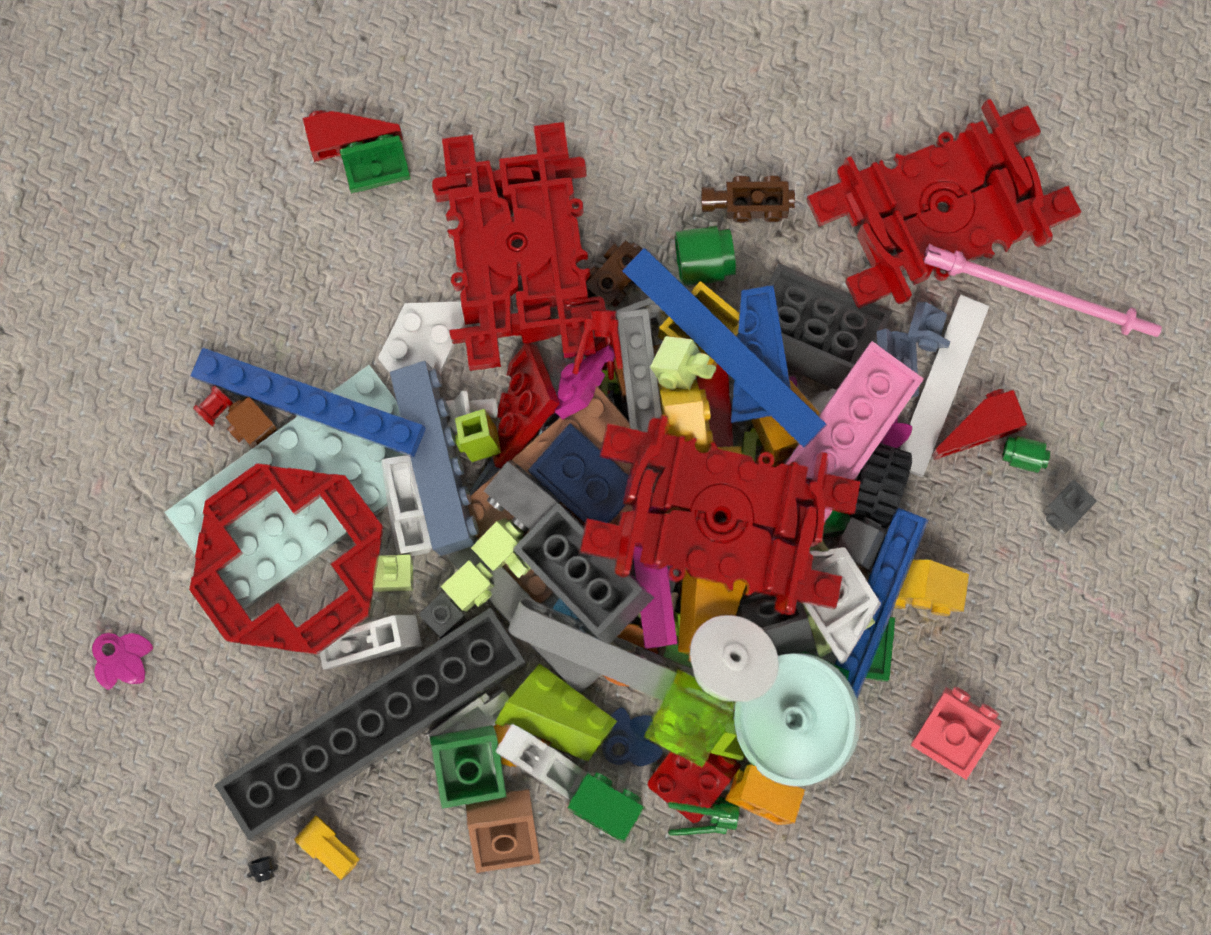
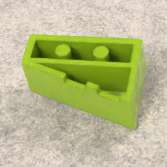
(558, 714)

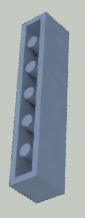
(435, 464)

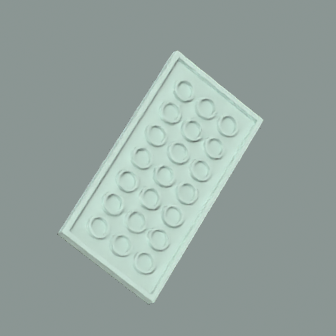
(270, 534)

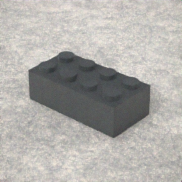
(579, 579)

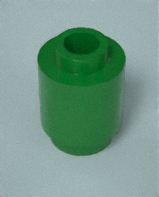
(1026, 454)

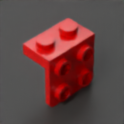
(691, 784)

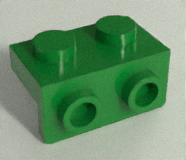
(375, 163)

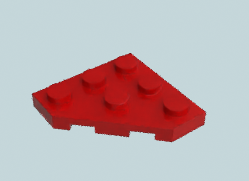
(526, 403)

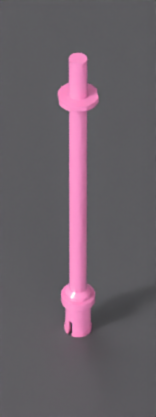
(956, 263)

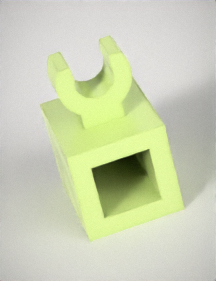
(679, 363)
(497, 547)
(394, 573)

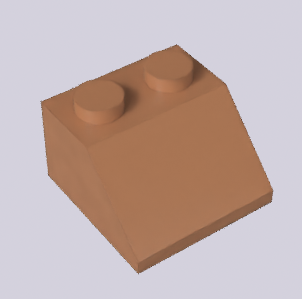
(503, 832)

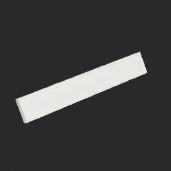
(943, 381)

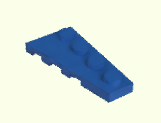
(762, 335)

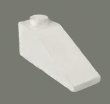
(373, 641)

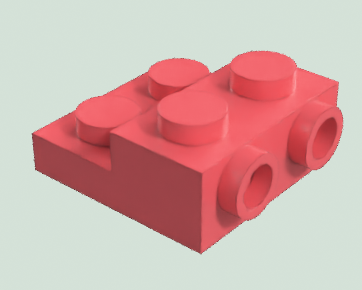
(957, 731)

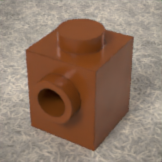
(249, 422)

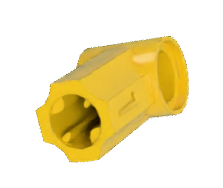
(322, 843)

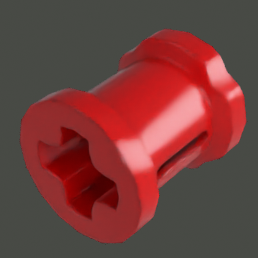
(213, 406)

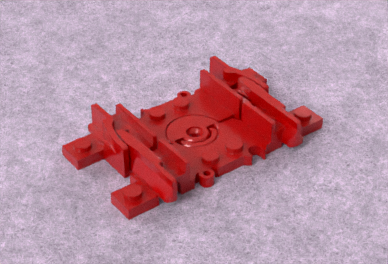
(949, 176)
(491, 264)
(725, 483)

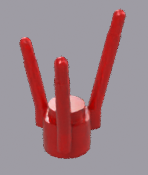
(604, 325)

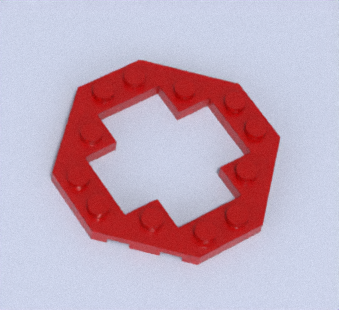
(218, 549)

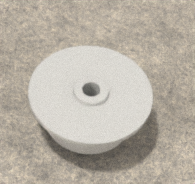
(733, 659)

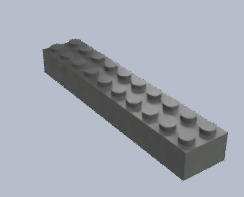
(370, 725)

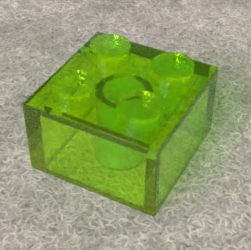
(688, 719)

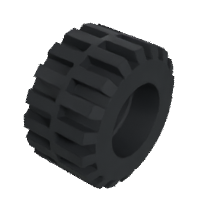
(882, 484)

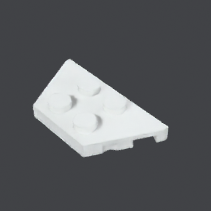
(422, 335)
(854, 607)

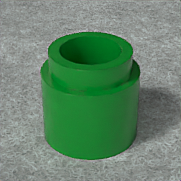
(704, 255)

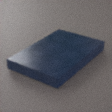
(580, 478)

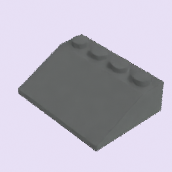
(822, 326)

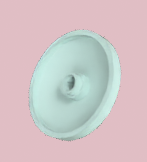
(802, 724)

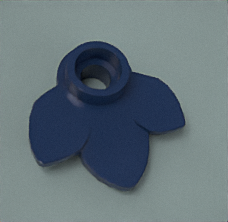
(631, 735)

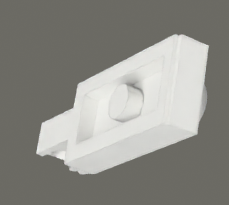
(477, 713)

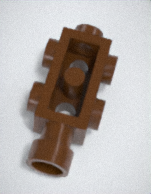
(755, 196)
(613, 271)

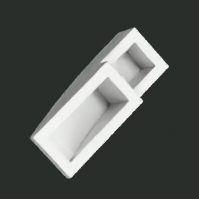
(405, 507)
(541, 761)

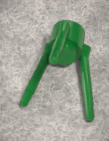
(722, 814)

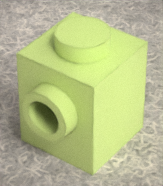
(469, 585)

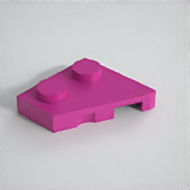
(578, 390)

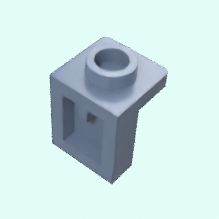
(928, 327)

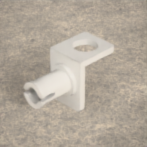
(462, 406)

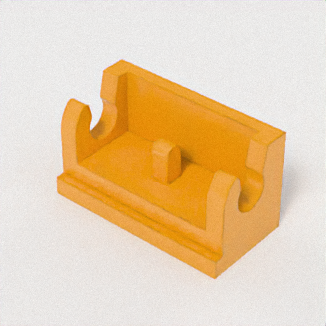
(765, 797)

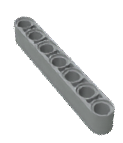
(505, 599)
(577, 643)

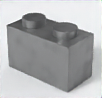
(520, 496)

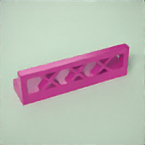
(658, 615)

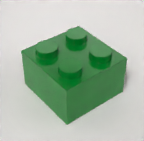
(467, 766)
(606, 807)

